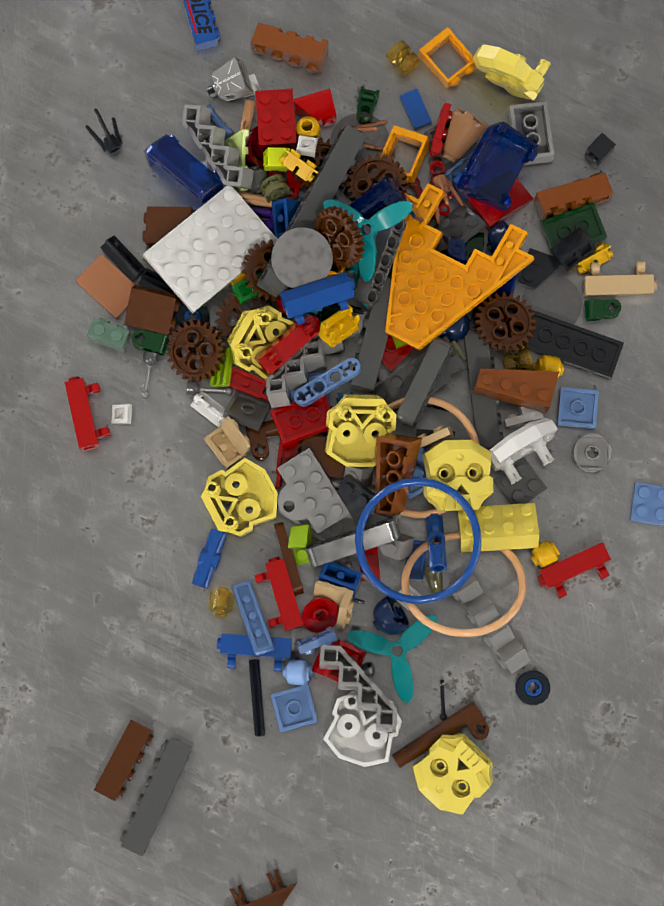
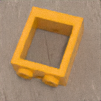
(436, 43)
(410, 137)

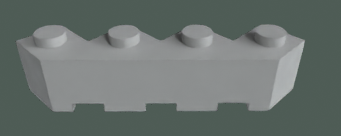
(211, 141)
(295, 370)
(396, 549)
(482, 613)
(354, 678)

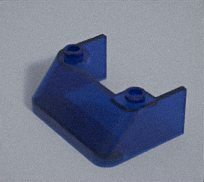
(184, 168)
(386, 193)

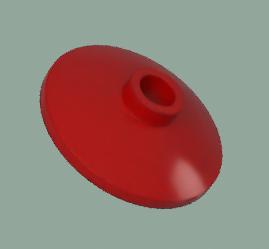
(319, 622)

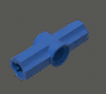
(437, 552)
(209, 558)

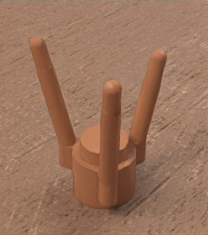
(367, 128)
(442, 183)

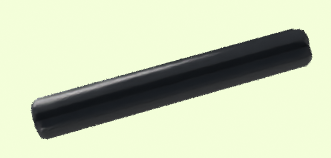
(257, 702)

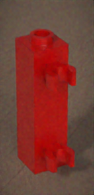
(288, 344)
(82, 413)
(573, 566)
(283, 593)

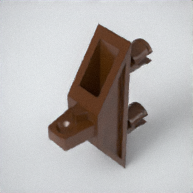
(276, 898)

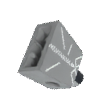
(231, 81)

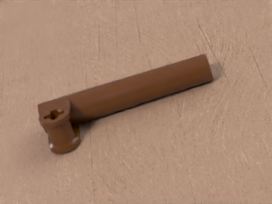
(259, 438)
(467, 716)

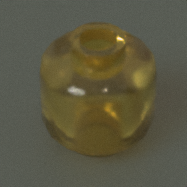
(221, 602)

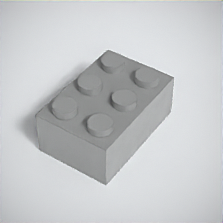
(534, 123)

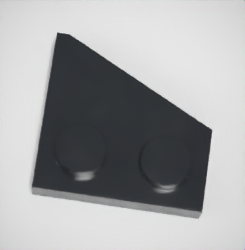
(538, 270)
(354, 496)

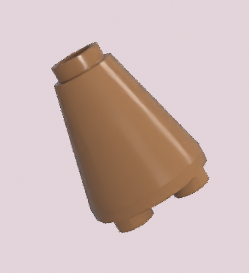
(462, 134)

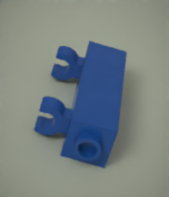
(318, 295)
(240, 645)

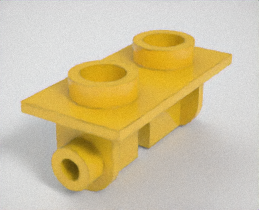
(305, 168)
(601, 255)

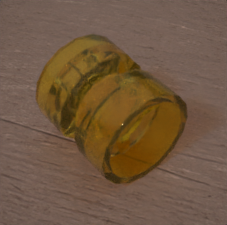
(403, 58)
(520, 361)

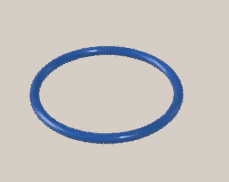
(476, 543)

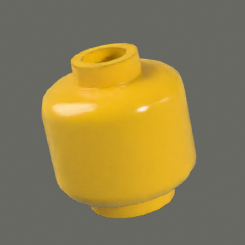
(308, 127)
(549, 363)
(545, 554)

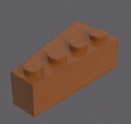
(290, 47)
(572, 195)
(518, 387)
(395, 462)

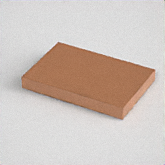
(107, 285)

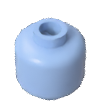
(298, 672)

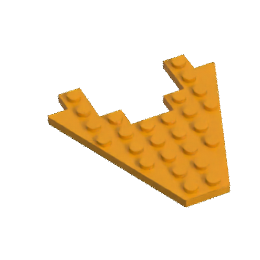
(435, 290)

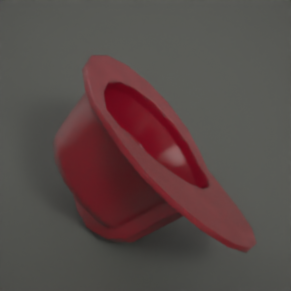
(255, 153)

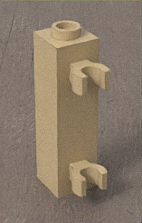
(619, 284)

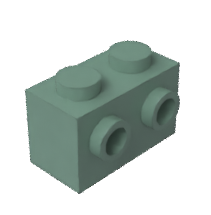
(109, 335)

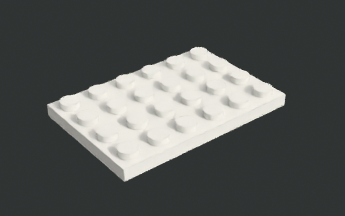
(208, 248)

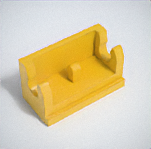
(339, 327)

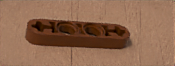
(289, 559)

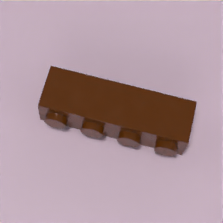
(124, 760)

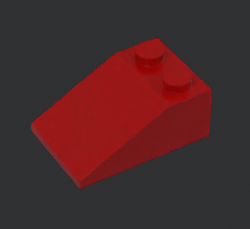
(491, 216)

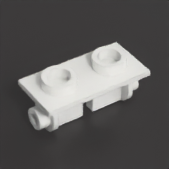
(208, 408)

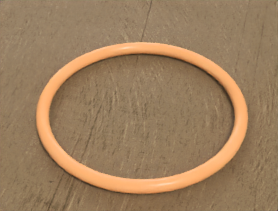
(470, 429)
(464, 632)

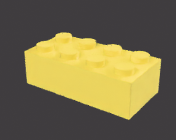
(501, 527)

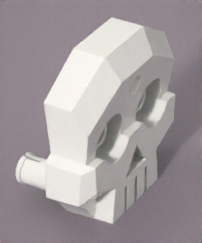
(521, 443)
(358, 743)

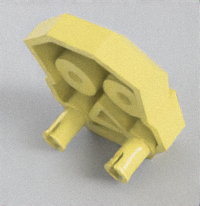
(511, 71)
(261, 323)
(359, 446)
(457, 459)
(254, 491)
(443, 784)

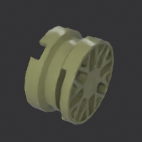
(275, 189)

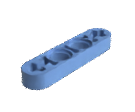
(329, 385)

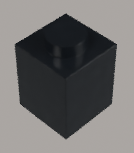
(600, 149)

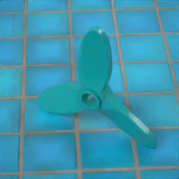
(380, 221)
(400, 667)

